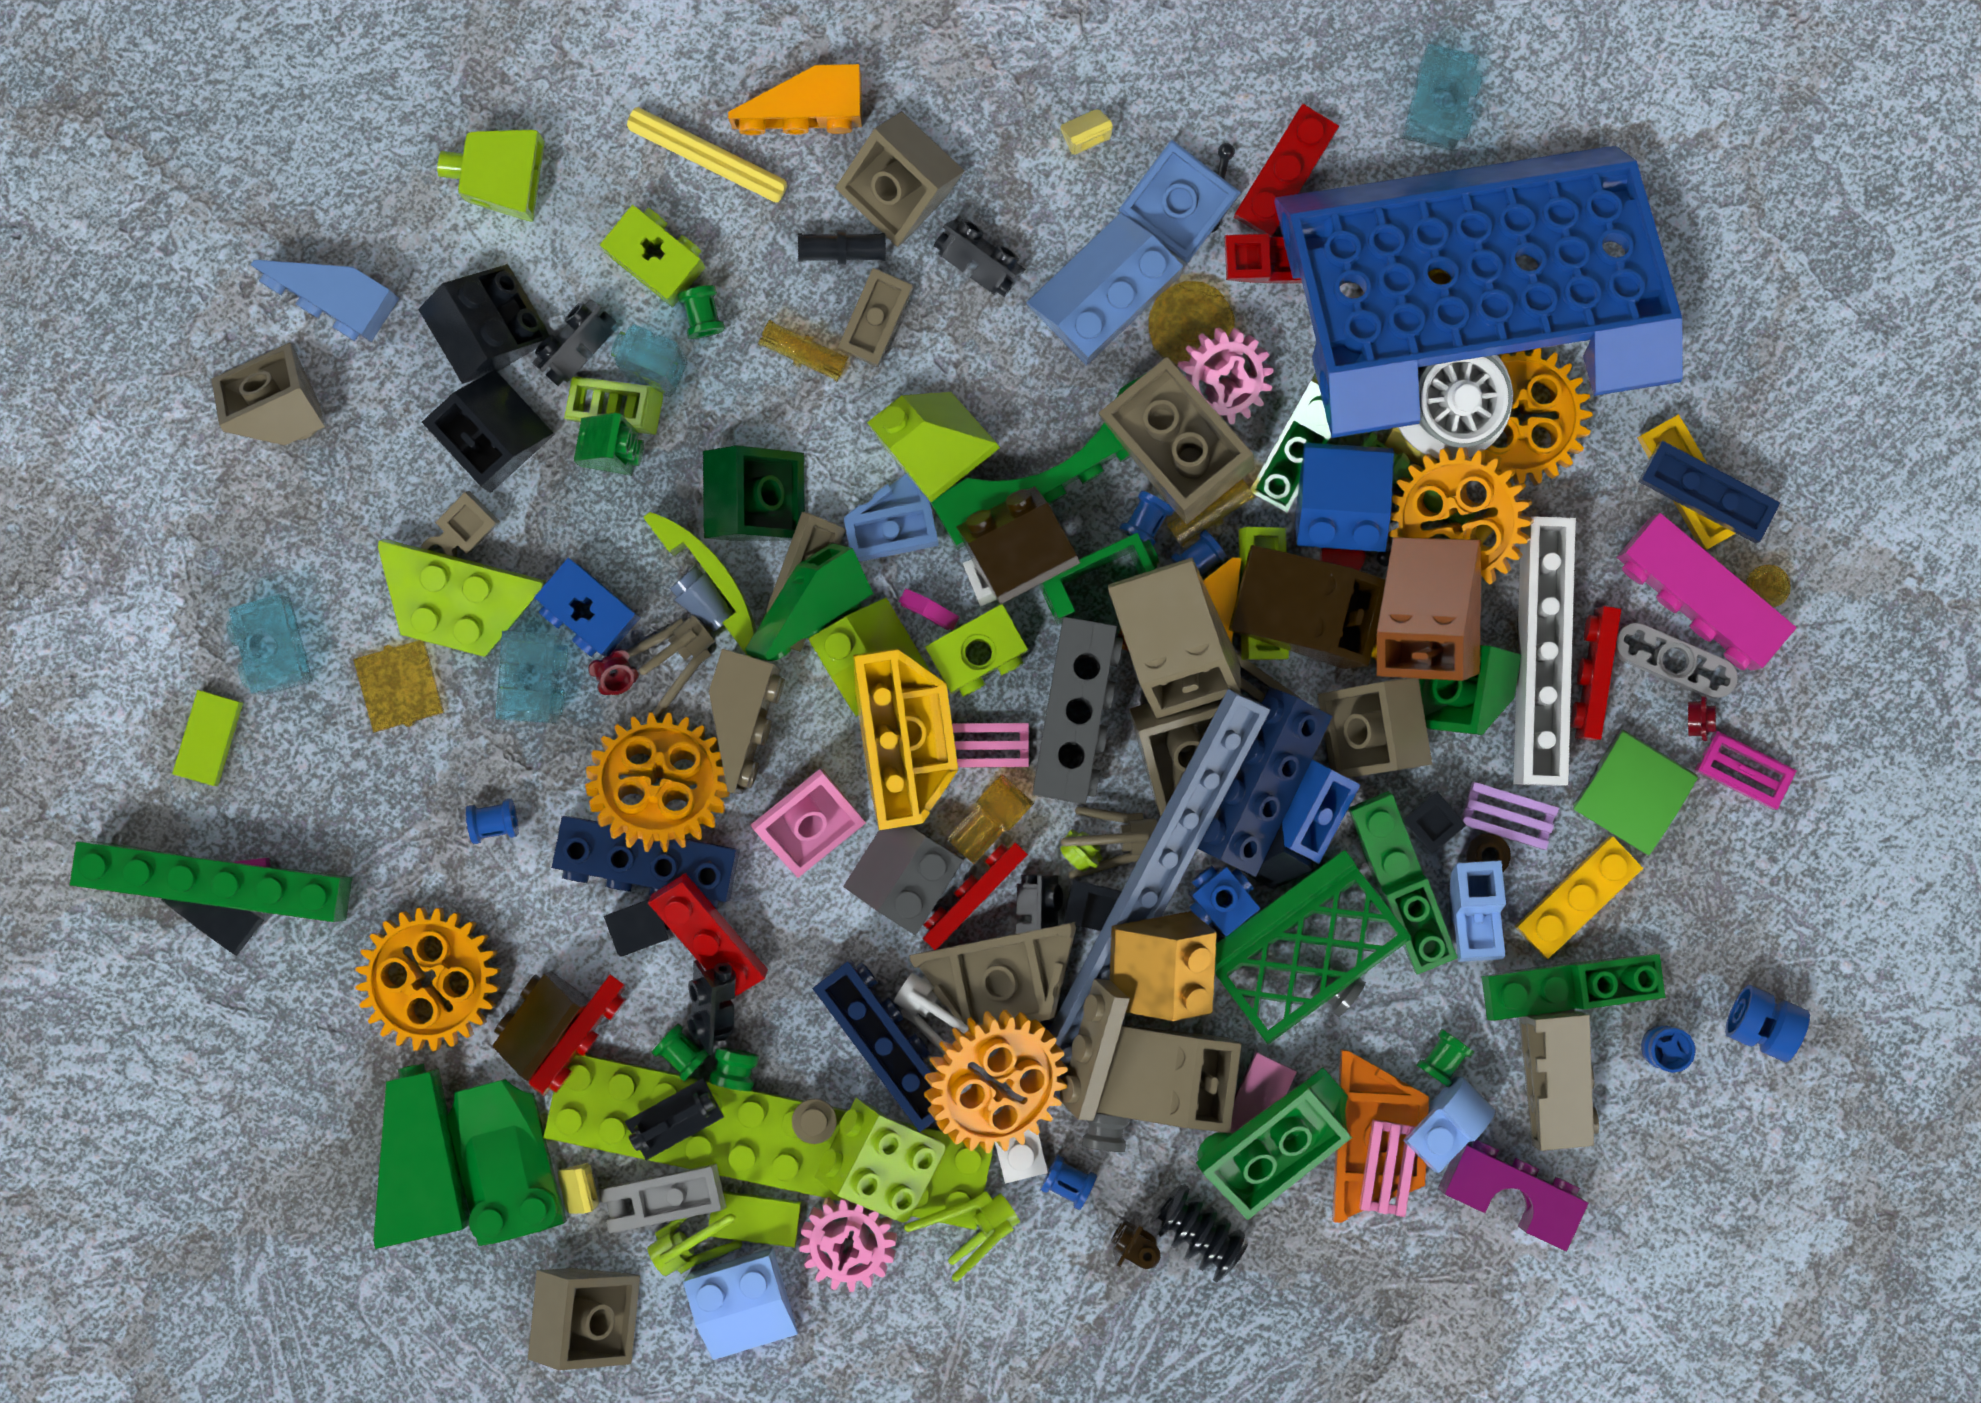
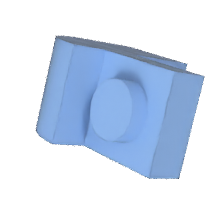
(1476, 909)
(1454, 1119)

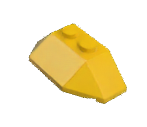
(903, 736)

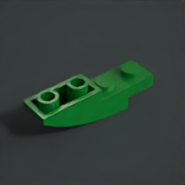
(1402, 881)
(1573, 986)

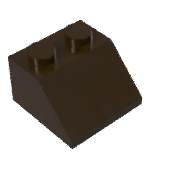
(1017, 544)
(539, 1023)

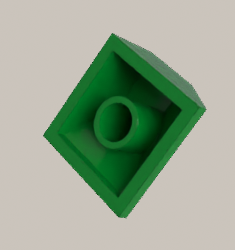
(1475, 702)

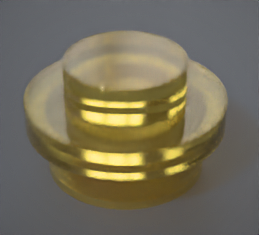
(1770, 584)

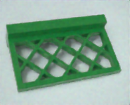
(1292, 911)

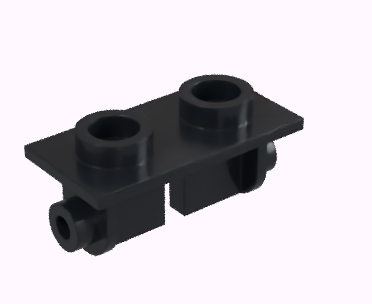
(967, 244)
(560, 351)
(1041, 898)
(711, 1004)
(673, 1119)

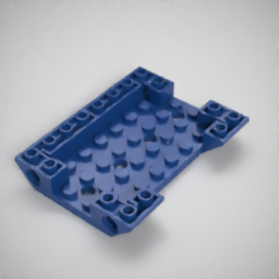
(1474, 230)

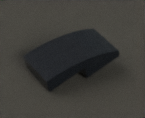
(224, 925)

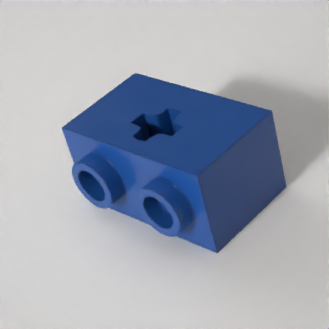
(575, 585)

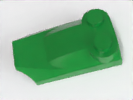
(1277, 1144)
(504, 1163)

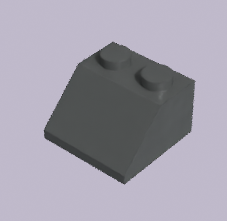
(903, 875)

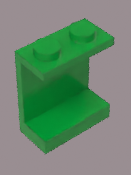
(1141, 552)

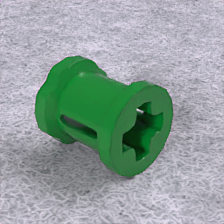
(701, 312)
(680, 1052)
(1445, 1058)

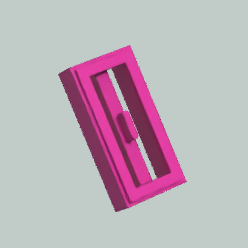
(1711, 754)

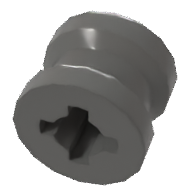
(1346, 997)
(1106, 1133)

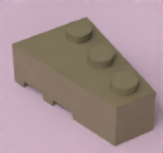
(1559, 1079)

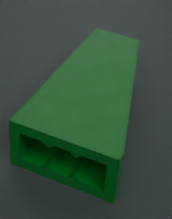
(418, 1167)

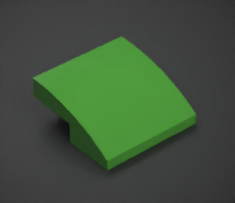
(1635, 792)

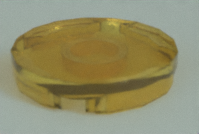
(1183, 315)

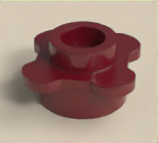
(616, 682)
(1701, 718)

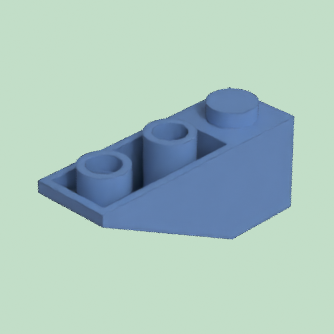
(339, 291)

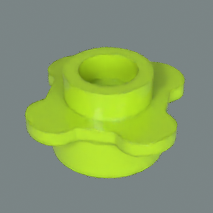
(1081, 856)

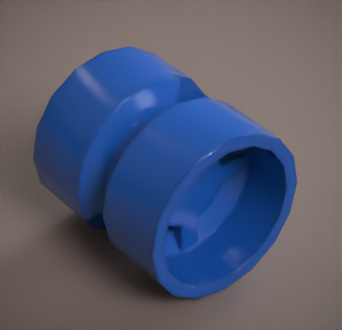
(1774, 1026)

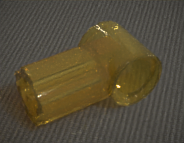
(996, 811)

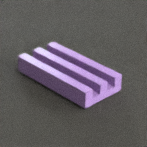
(1545, 826)

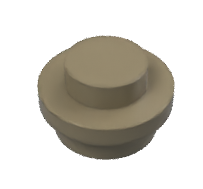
(814, 1121)

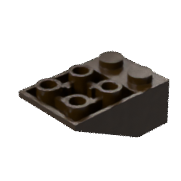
(1309, 607)

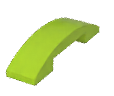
(676, 539)

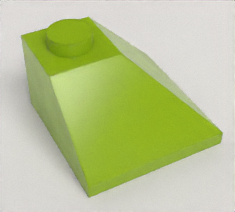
(932, 439)
(861, 632)

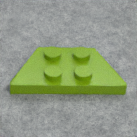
(453, 598)

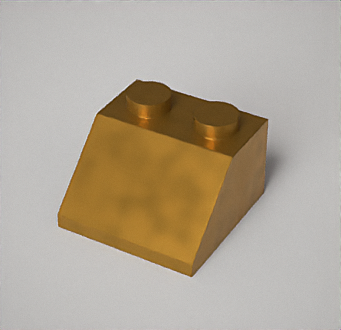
(1165, 966)

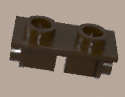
(1135, 1244)

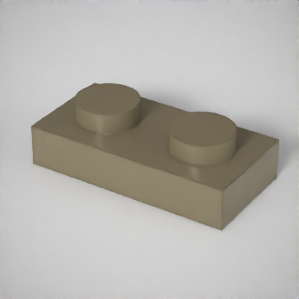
(875, 317)

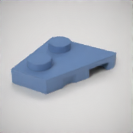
(892, 522)

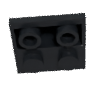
(483, 322)
(488, 429)

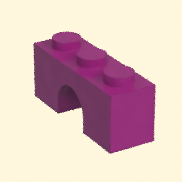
(1550, 1209)

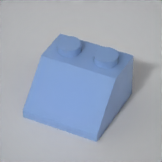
(740, 1304)

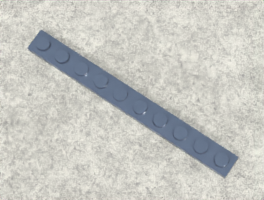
(1169, 846)

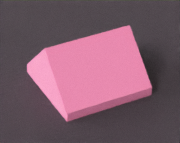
(808, 823)

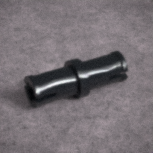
(841, 247)

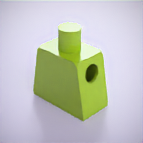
(497, 170)

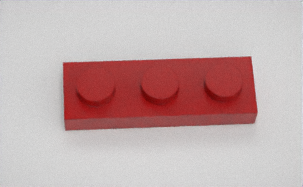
(1286, 169)
(1595, 673)
(972, 894)
(706, 931)
(579, 1037)

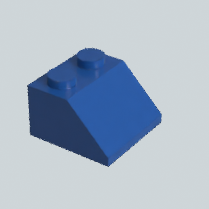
(1344, 497)

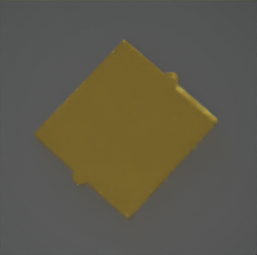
(398, 686)

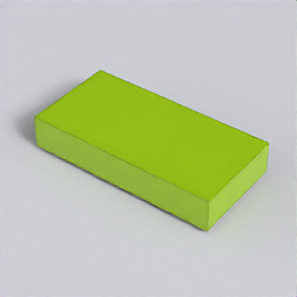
(207, 738)
(759, 1219)

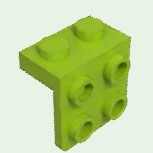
(879, 1162)

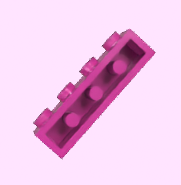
(1705, 593)

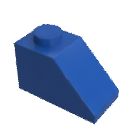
(1317, 810)

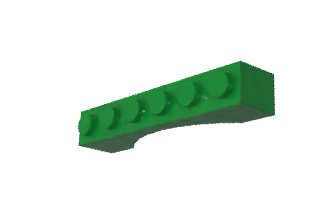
(974, 495)
(210, 881)

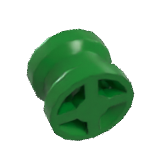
(734, 1069)

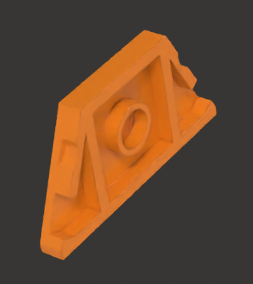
(1371, 1097)

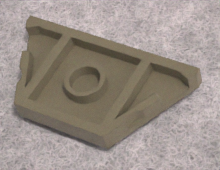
(1001, 973)

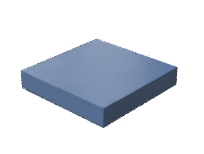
(1180, 201)

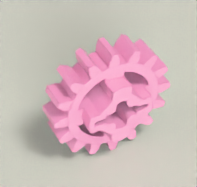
(1242, 387)
(828, 1236)

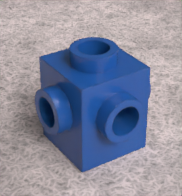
(1238, 903)

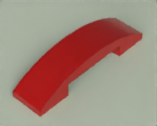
(1257, 259)

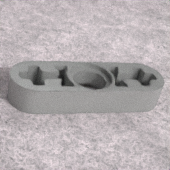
(1699, 683)

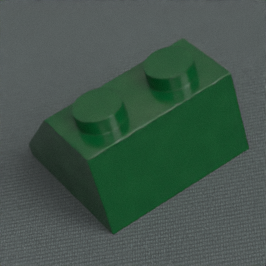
(752, 493)

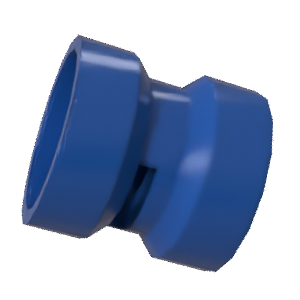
(1676, 1051)

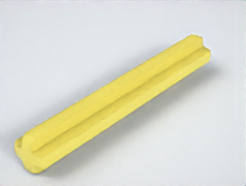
(707, 154)

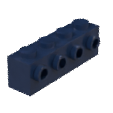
(1262, 781)
(589, 850)
(879, 1037)

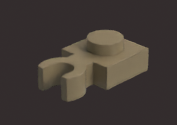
(463, 526)

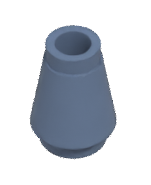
(701, 598)

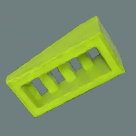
(641, 407)

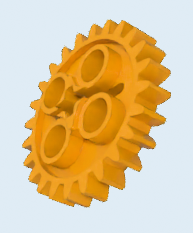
(1520, 449)
(1450, 481)
(650, 818)
(396, 1004)
(1022, 1047)

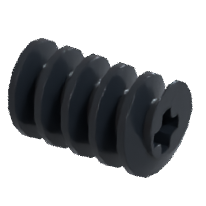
(1200, 1231)

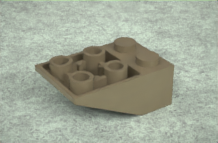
(1175, 638)
(740, 704)
(1172, 1078)

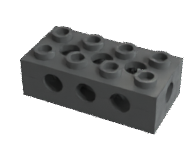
(1077, 641)

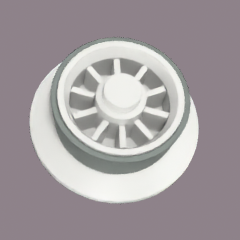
(1461, 406)

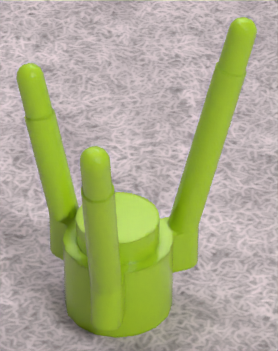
(994, 1220)
(674, 1250)

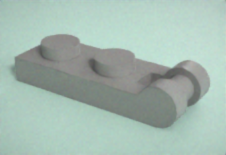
(664, 1198)

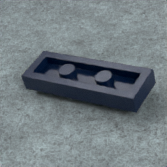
(1709, 492)

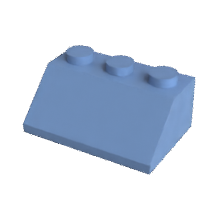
(1105, 287)

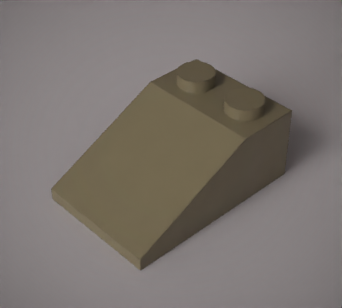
(1178, 440)
(1169, 745)

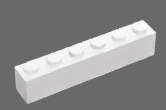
(1545, 652)

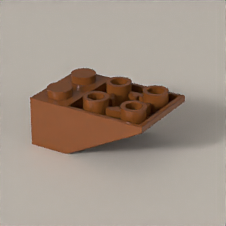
(1431, 610)

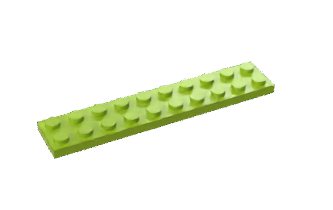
(748, 1144)

